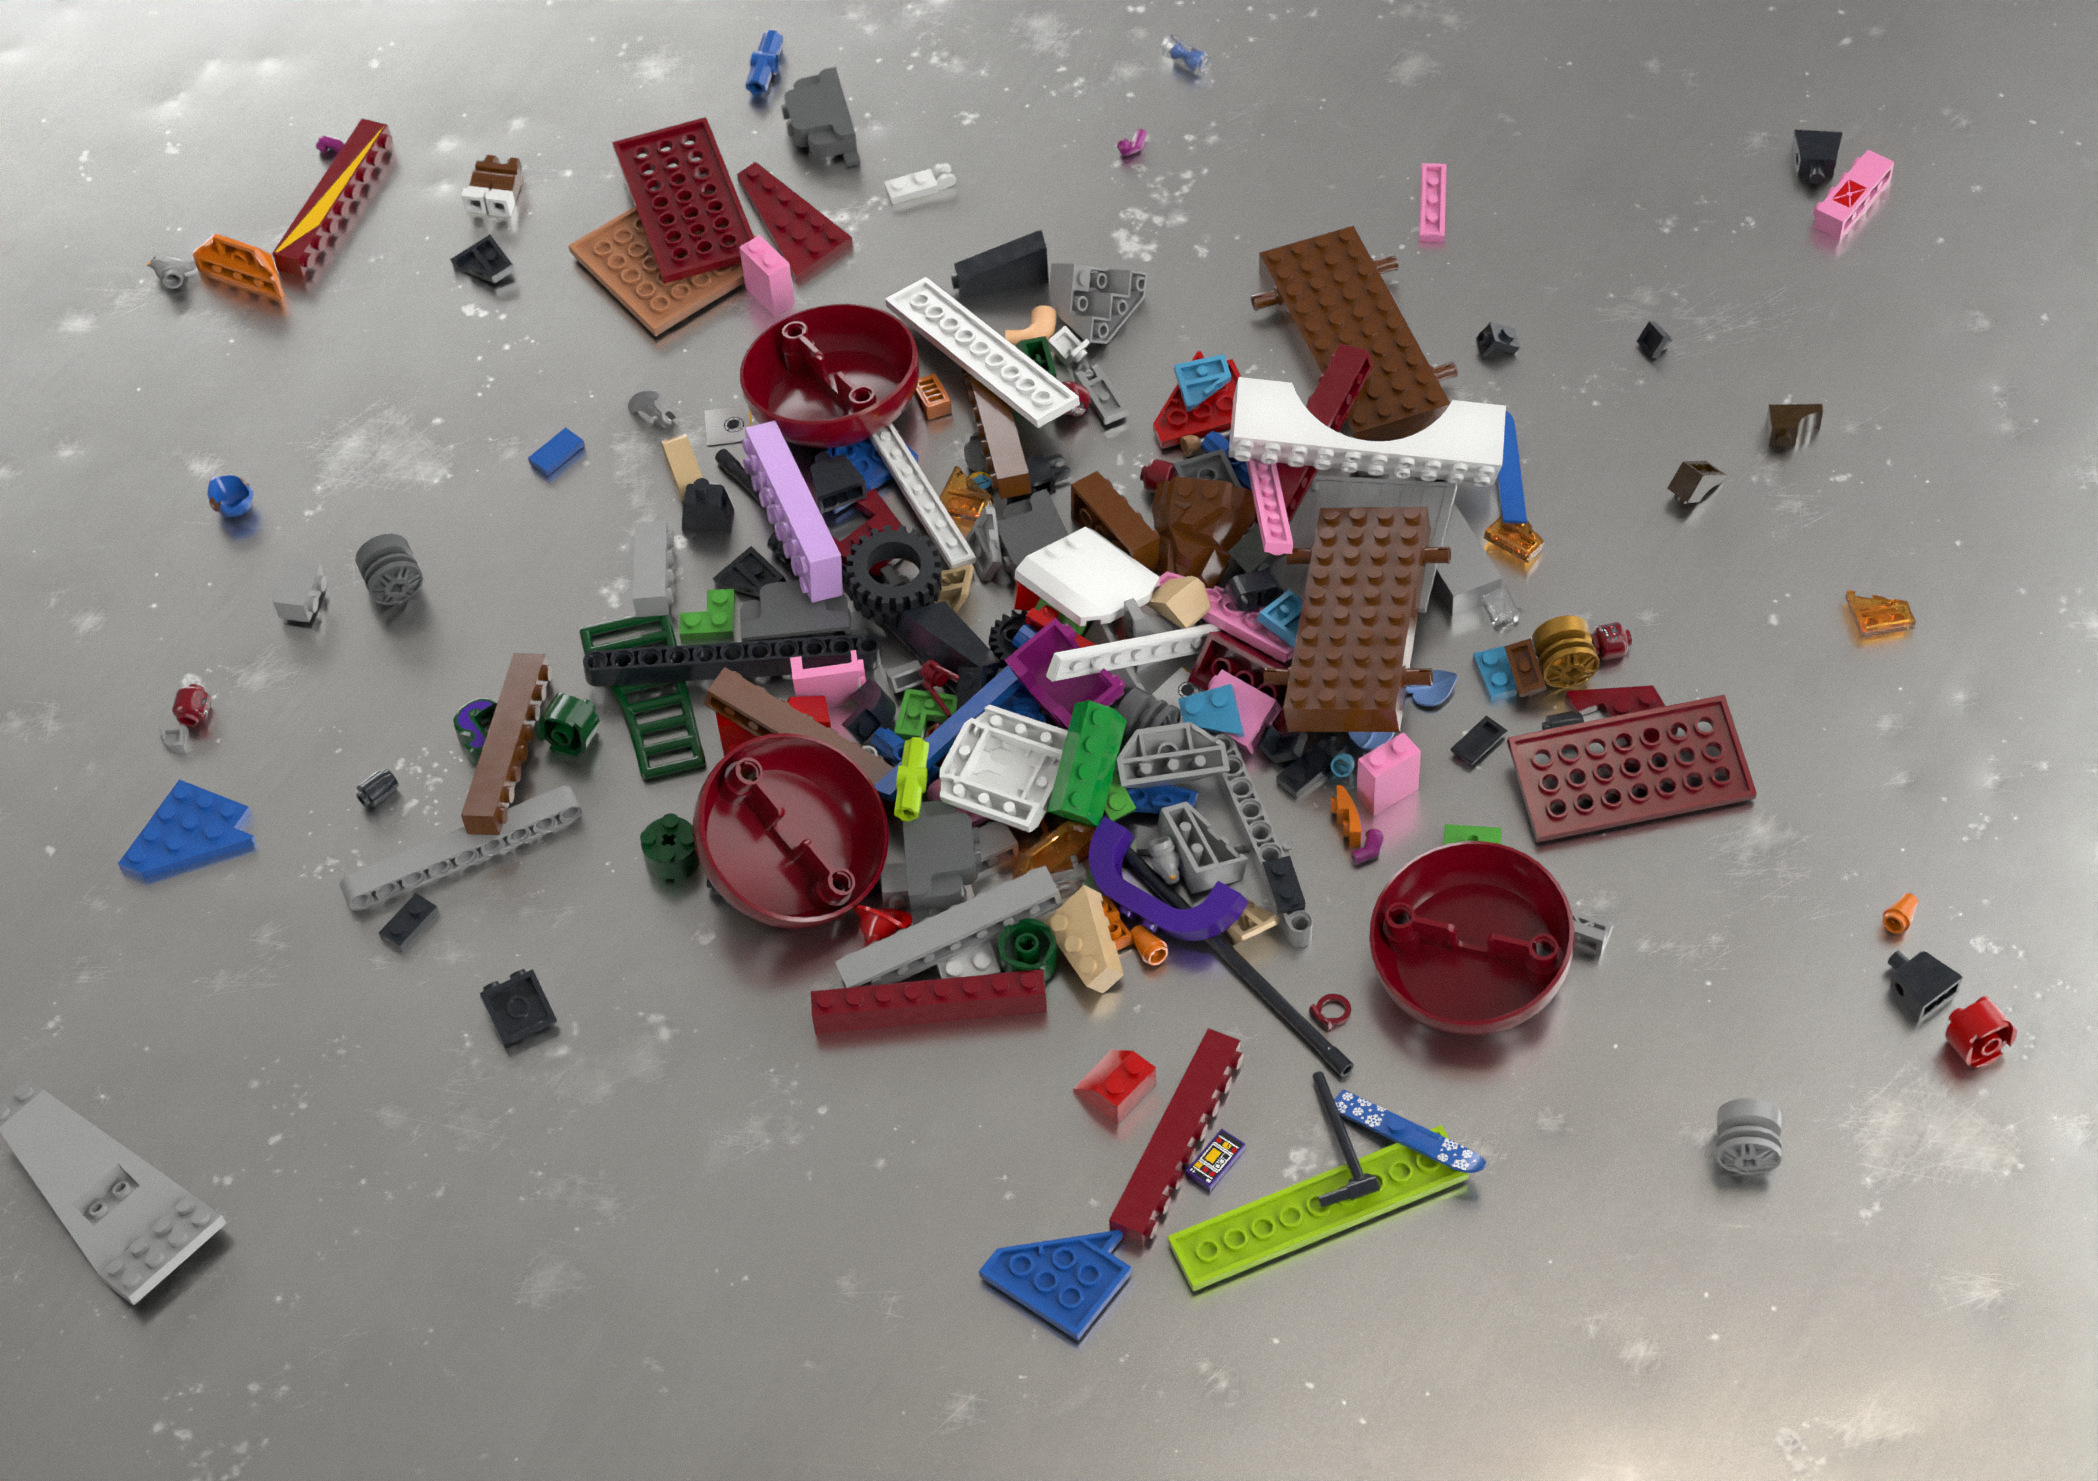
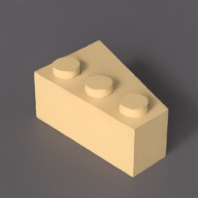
(1086, 940)

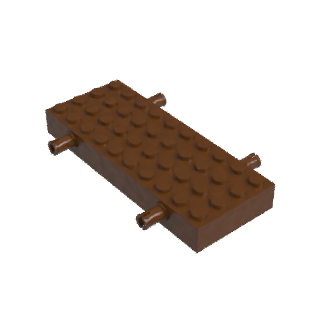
(1335, 296)
(1358, 620)

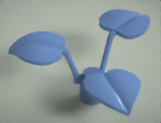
(1423, 695)

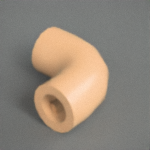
(1042, 324)

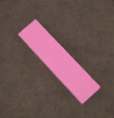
(1432, 203)

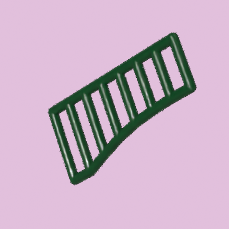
(628, 710)

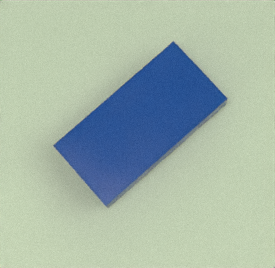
(556, 451)

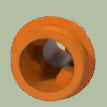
(1900, 914)
(1149, 946)

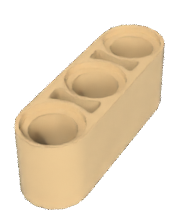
(681, 462)

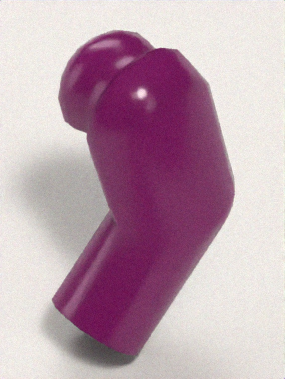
(329, 142)
(1127, 148)
(1372, 847)

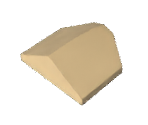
(956, 586)
(1181, 601)
(1251, 922)

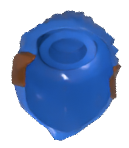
(229, 495)

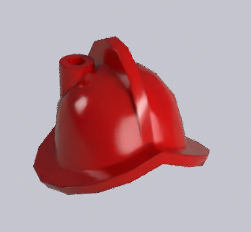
(881, 922)

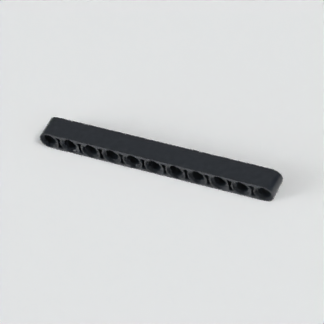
(708, 660)

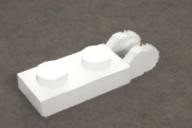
(919, 184)

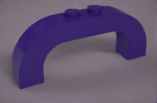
(1201, 922)

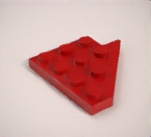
(1209, 416)

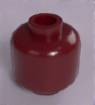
(1156, 472)

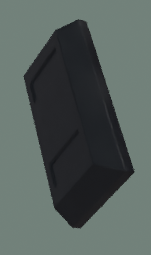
(1478, 740)

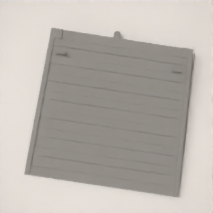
(1365, 492)

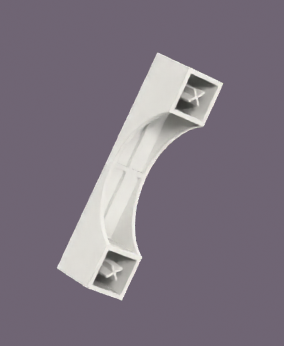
(1276, 427)

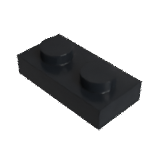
(970, 682)
(1283, 885)
(408, 922)

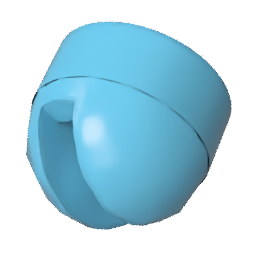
(1340, 768)

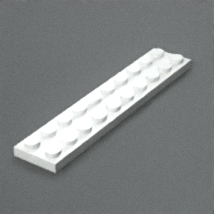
(982, 352)

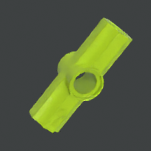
(911, 779)

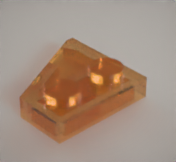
(963, 496)
(1515, 538)
(1879, 614)

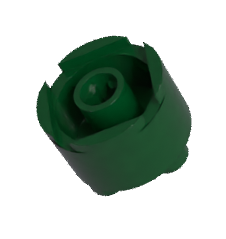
(568, 724)
(669, 848)
(1027, 947)

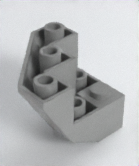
(1095, 298)

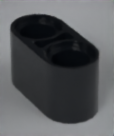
(1254, 590)

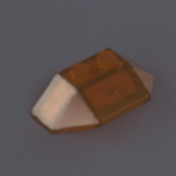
(1055, 849)

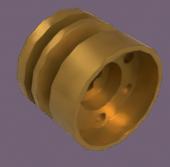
(1565, 651)

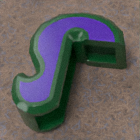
(470, 723)

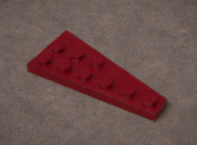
(793, 224)

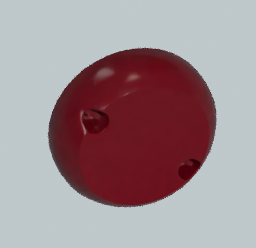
(831, 374)
(790, 831)
(1472, 937)

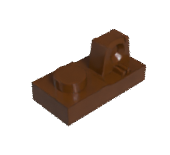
(1525, 668)

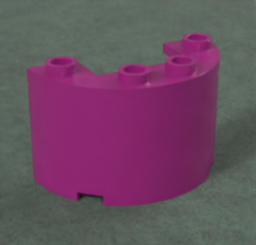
(1058, 697)

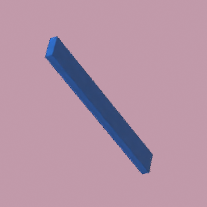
(942, 739)

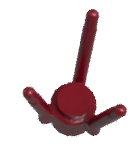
(934, 676)

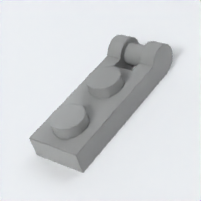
(1102, 394)

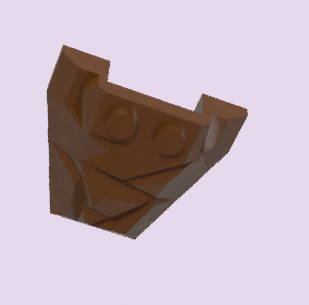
(1200, 525)

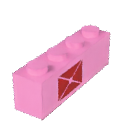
(1853, 194)

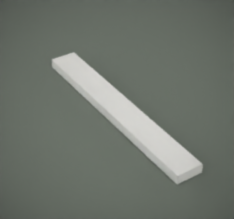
(922, 498)
(1128, 652)

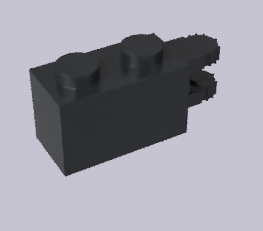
(1042, 475)

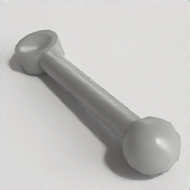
(1286, 845)

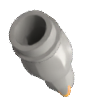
(171, 270)
(1165, 859)

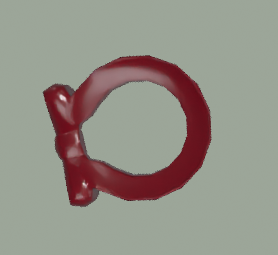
(1316, 1011)

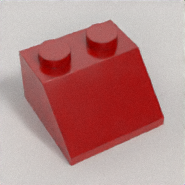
(1117, 1083)

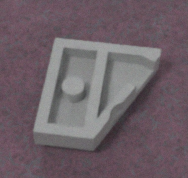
(985, 544)

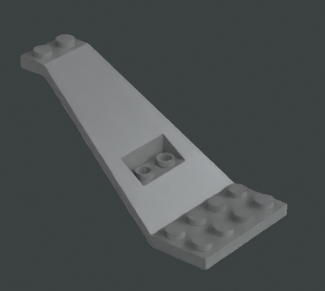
(111, 1201)

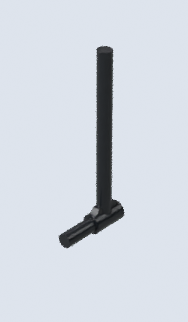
(1360, 1183)

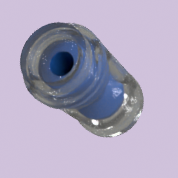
(1194, 59)

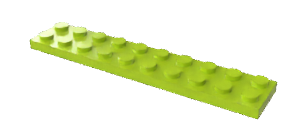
(1295, 1217)

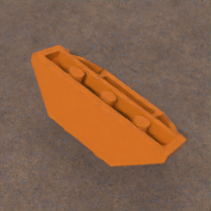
(238, 264)

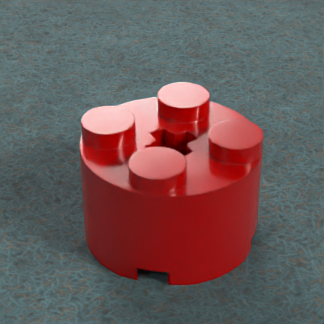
(1980, 1032)

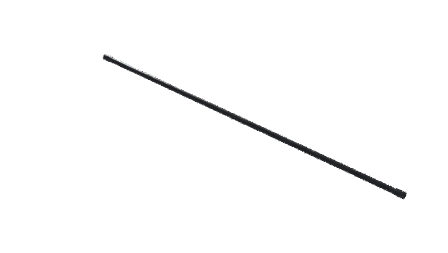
(1330, 1053)

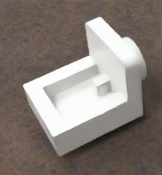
(1067, 346)

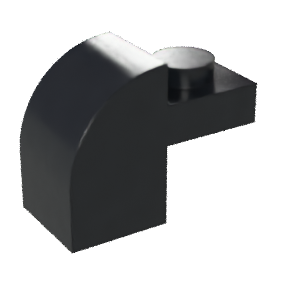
(873, 711)

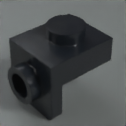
(1497, 337)
(1282, 746)

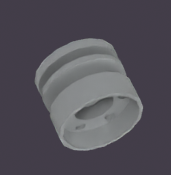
(1749, 1136)

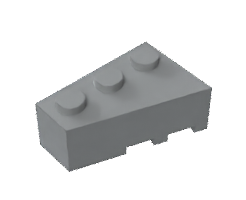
(1201, 851)

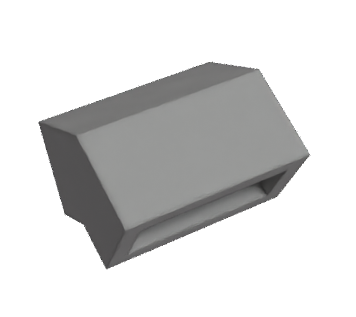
(904, 676)

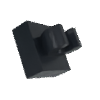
(1654, 339)

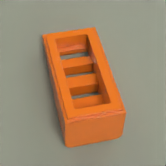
(935, 408)

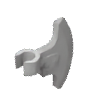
(647, 402)

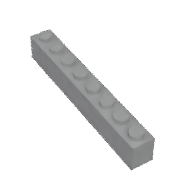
(951, 931)

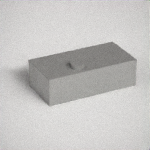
(1470, 570)

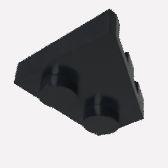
(484, 260)
(748, 573)

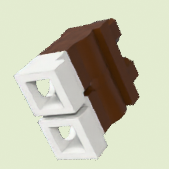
(493, 184)

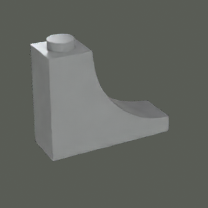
(1139, 624)

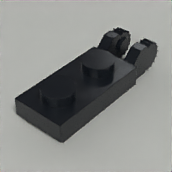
(1310, 766)

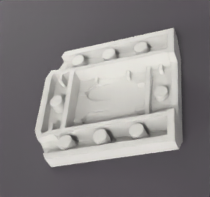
(1086, 577)
(1003, 767)

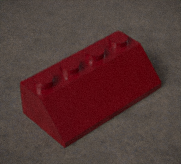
(1241, 660)

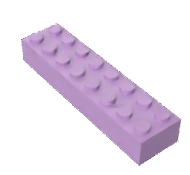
(793, 512)

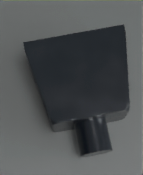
(1816, 153)
(836, 482)
(707, 508)
(1922, 982)

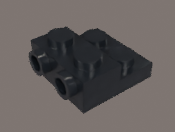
(517, 1006)

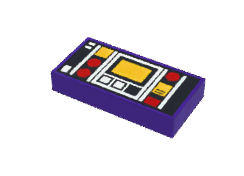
(1215, 1159)

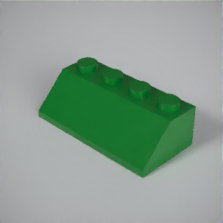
(1087, 763)

